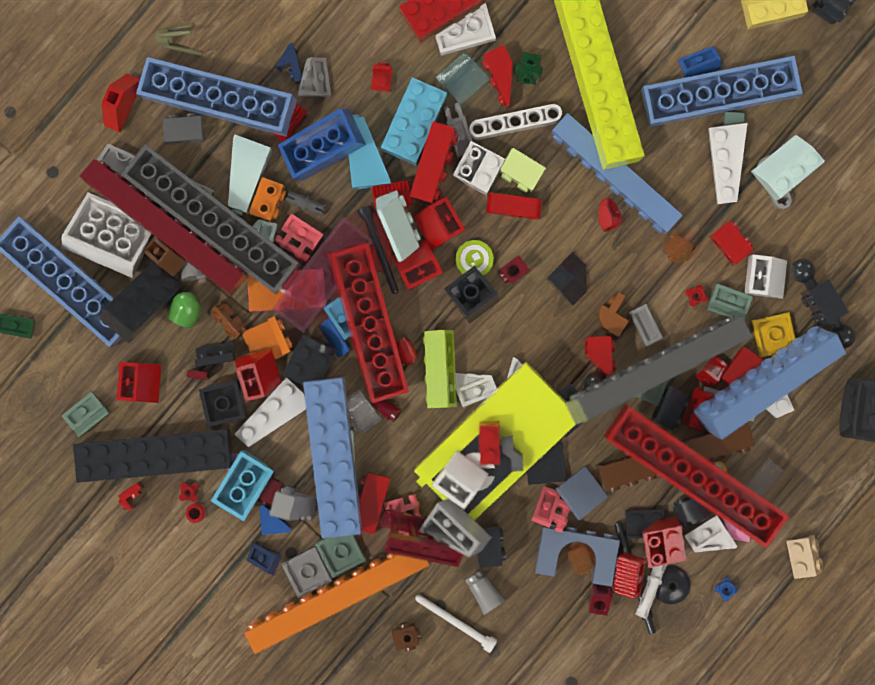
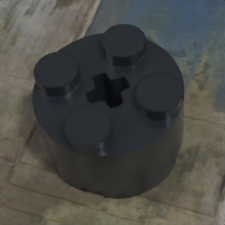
(831, 10)
(690, 511)

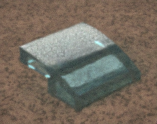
(462, 78)

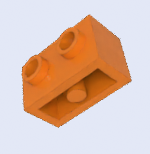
(267, 200)

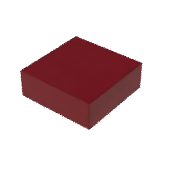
(198, 375)

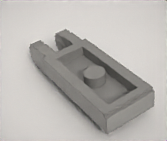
(461, 126)

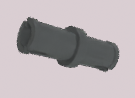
(305, 203)

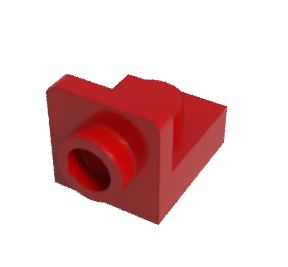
(381, 77)
(712, 371)
(132, 492)

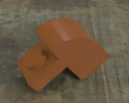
(609, 319)

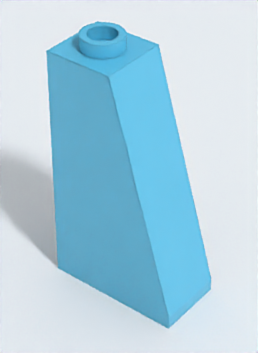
(366, 163)

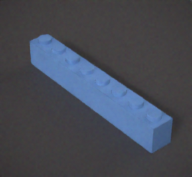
(621, 178)

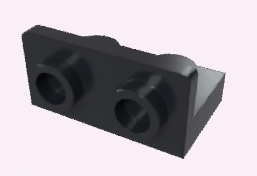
(215, 354)

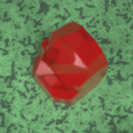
(609, 215)

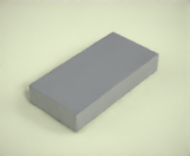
(645, 325)

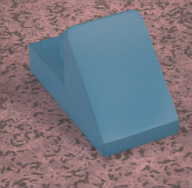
(336, 314)

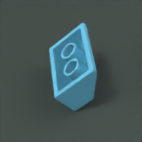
(242, 485)

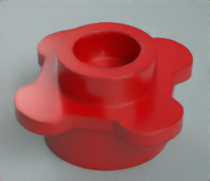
(695, 300)
(193, 492)

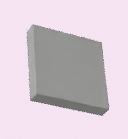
(307, 572)

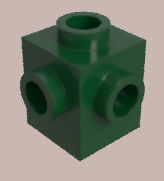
(529, 68)

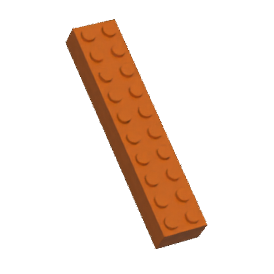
(330, 599)

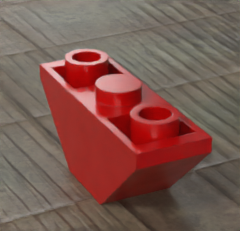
(119, 101)

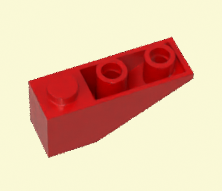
(500, 69)

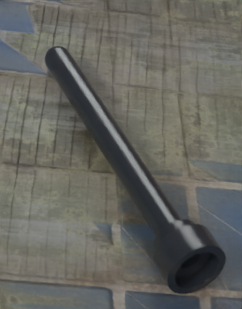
(366, 214)

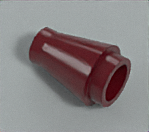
(387, 409)

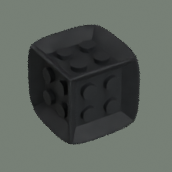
(858, 410)

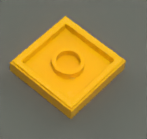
(773, 333)

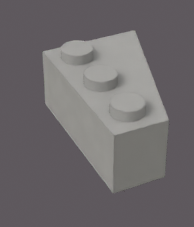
(292, 505)
(455, 528)

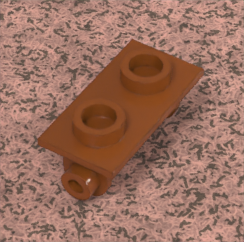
(222, 314)

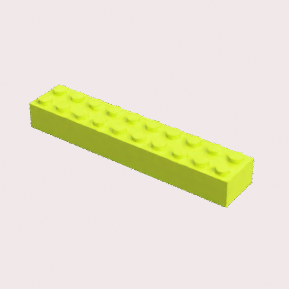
(600, 82)

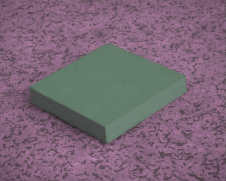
(340, 553)

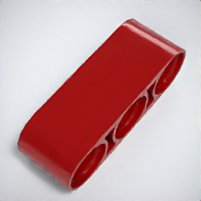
(514, 206)

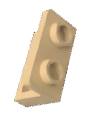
(805, 557)

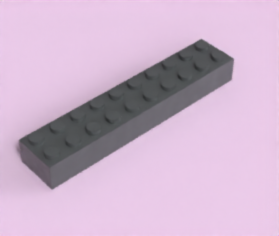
(210, 219)
(657, 369)

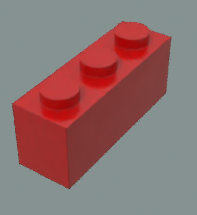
(372, 500)

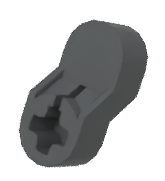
(509, 450)

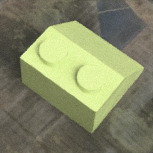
(521, 170)

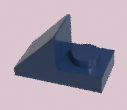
(288, 60)
(264, 558)

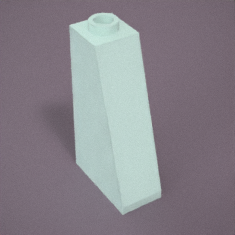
(247, 169)

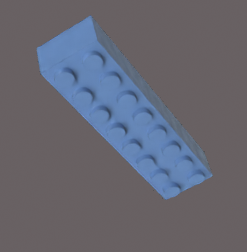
(721, 91)
(216, 96)
(58, 276)
(769, 381)
(333, 457)

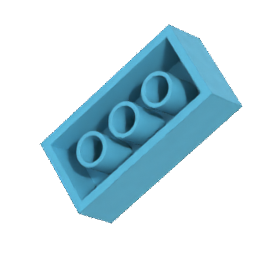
(413, 121)

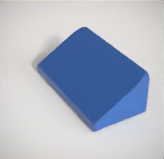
(700, 62)
(334, 337)

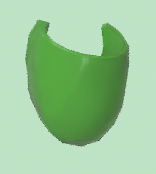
(185, 309)

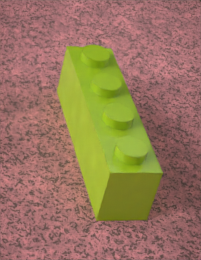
(440, 369)

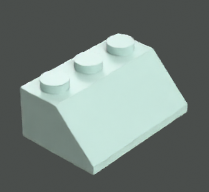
(787, 167)
(398, 224)

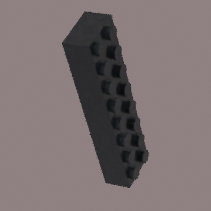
(153, 455)

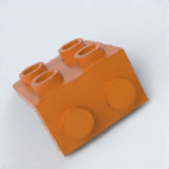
(268, 336)

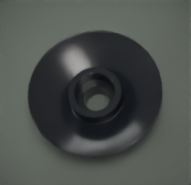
(682, 586)

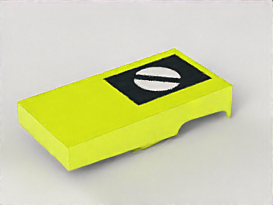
(525, 409)

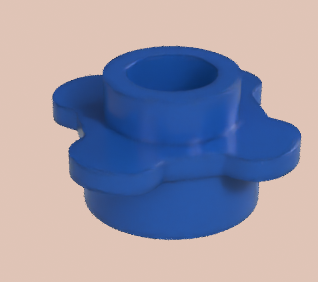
(731, 589)

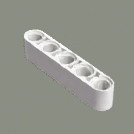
(523, 116)

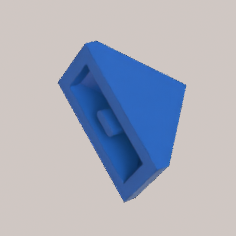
(272, 524)

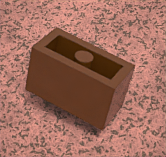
(164, 256)

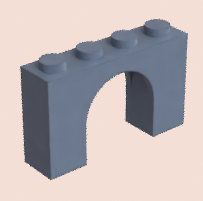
(604, 549)

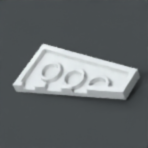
(727, 156)
(276, 410)

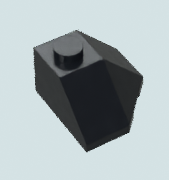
(569, 278)

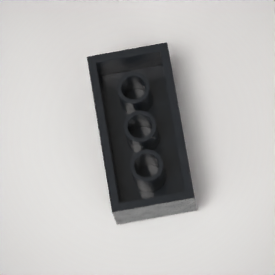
(140, 302)

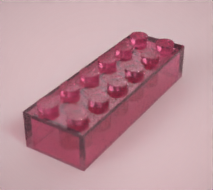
(316, 280)

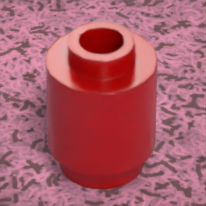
(406, 351)
(190, 512)

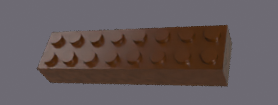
(629, 471)

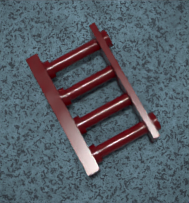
(412, 546)

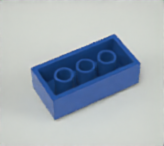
(321, 144)

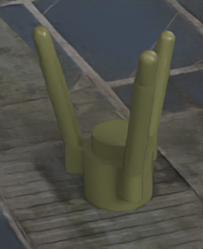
(166, 36)

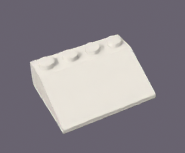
(106, 236)

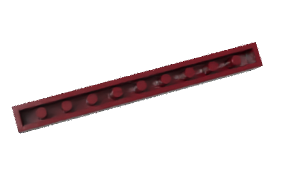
(164, 228)

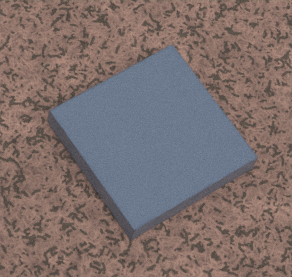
(581, 493)

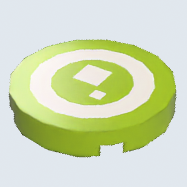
(474, 254)

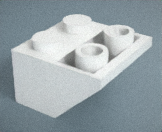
(478, 168)
(765, 276)
(460, 479)

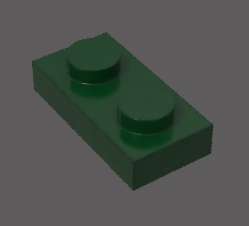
(16, 326)

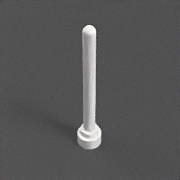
(487, 642)

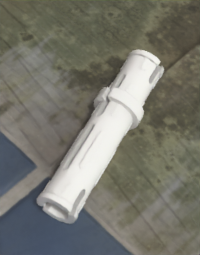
(649, 593)

